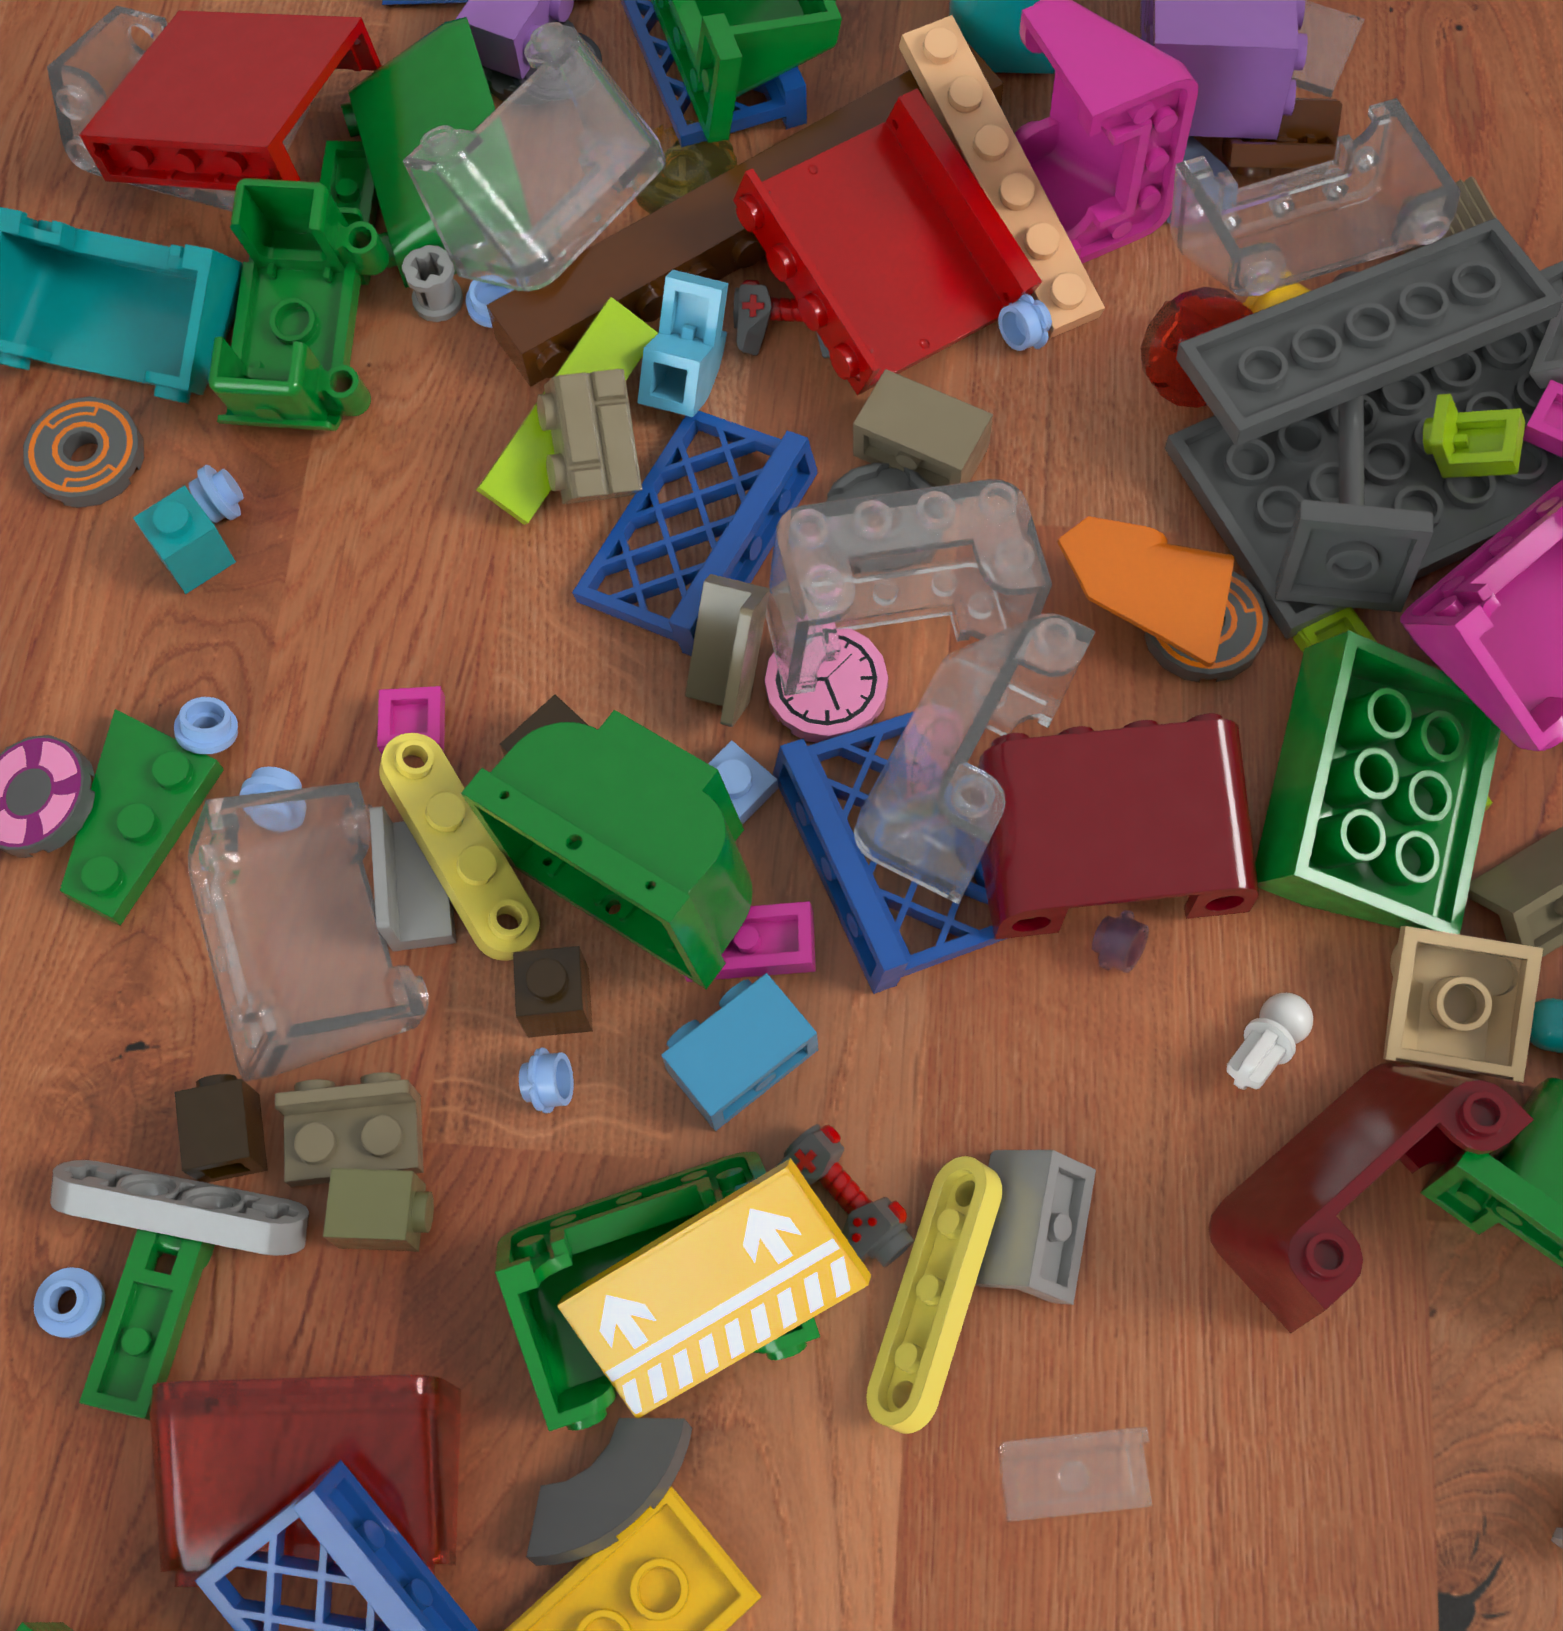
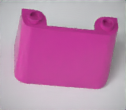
(1111, 129)
(1501, 625)

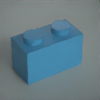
(739, 1049)

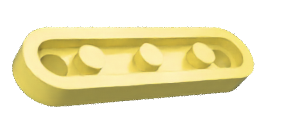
(458, 846)
(934, 1295)

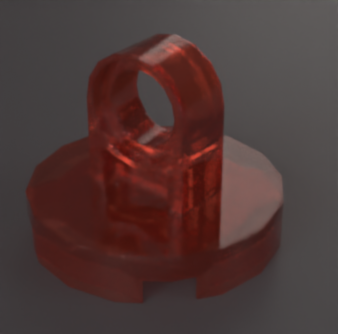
(1176, 322)

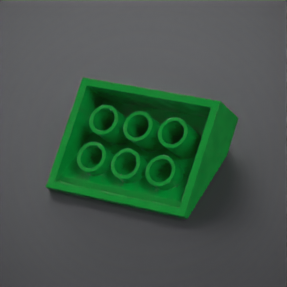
(1377, 789)

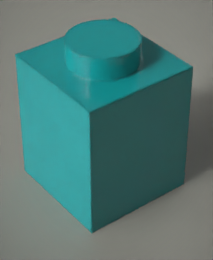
(185, 539)

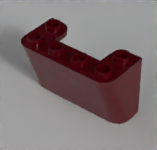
(1118, 822)

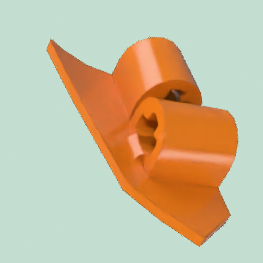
(1152, 584)

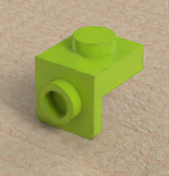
(1473, 441)

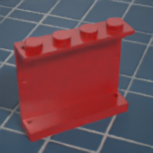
(221, 97)
(887, 244)

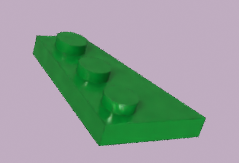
(140, 808)

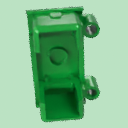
(295, 308)

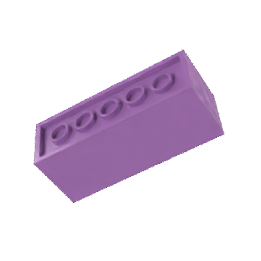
(1237, 55)

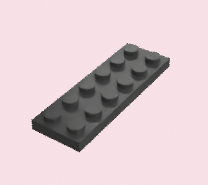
(1367, 330)

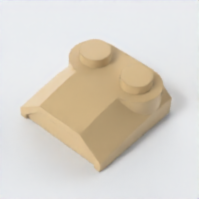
(1462, 1002)

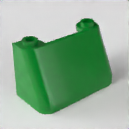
(393, 107)
(568, 1248)

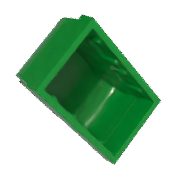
(624, 827)

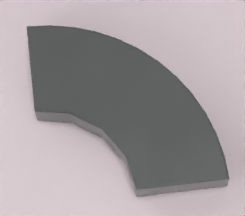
(603, 1500)

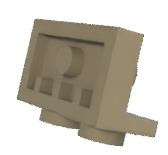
(350, 1127)

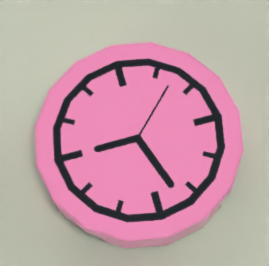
(845, 696)

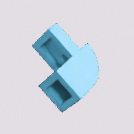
(690, 345)

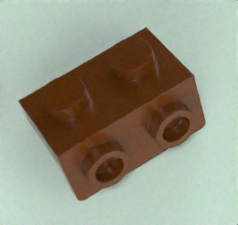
(1302, 140)

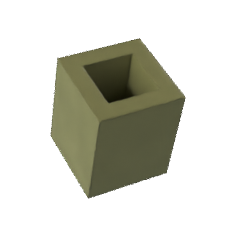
(377, 1209)

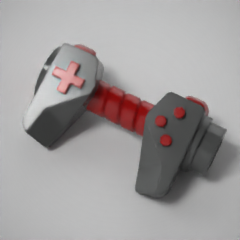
(755, 310)
(871, 1227)

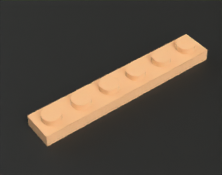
(990, 149)

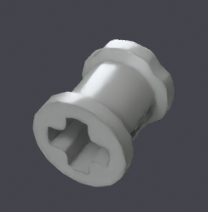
(430, 275)

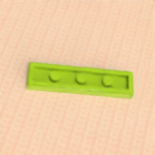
(519, 475)

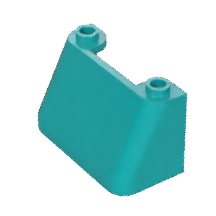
(113, 304)

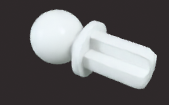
(1270, 1039)

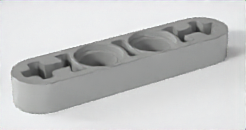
(179, 1207)

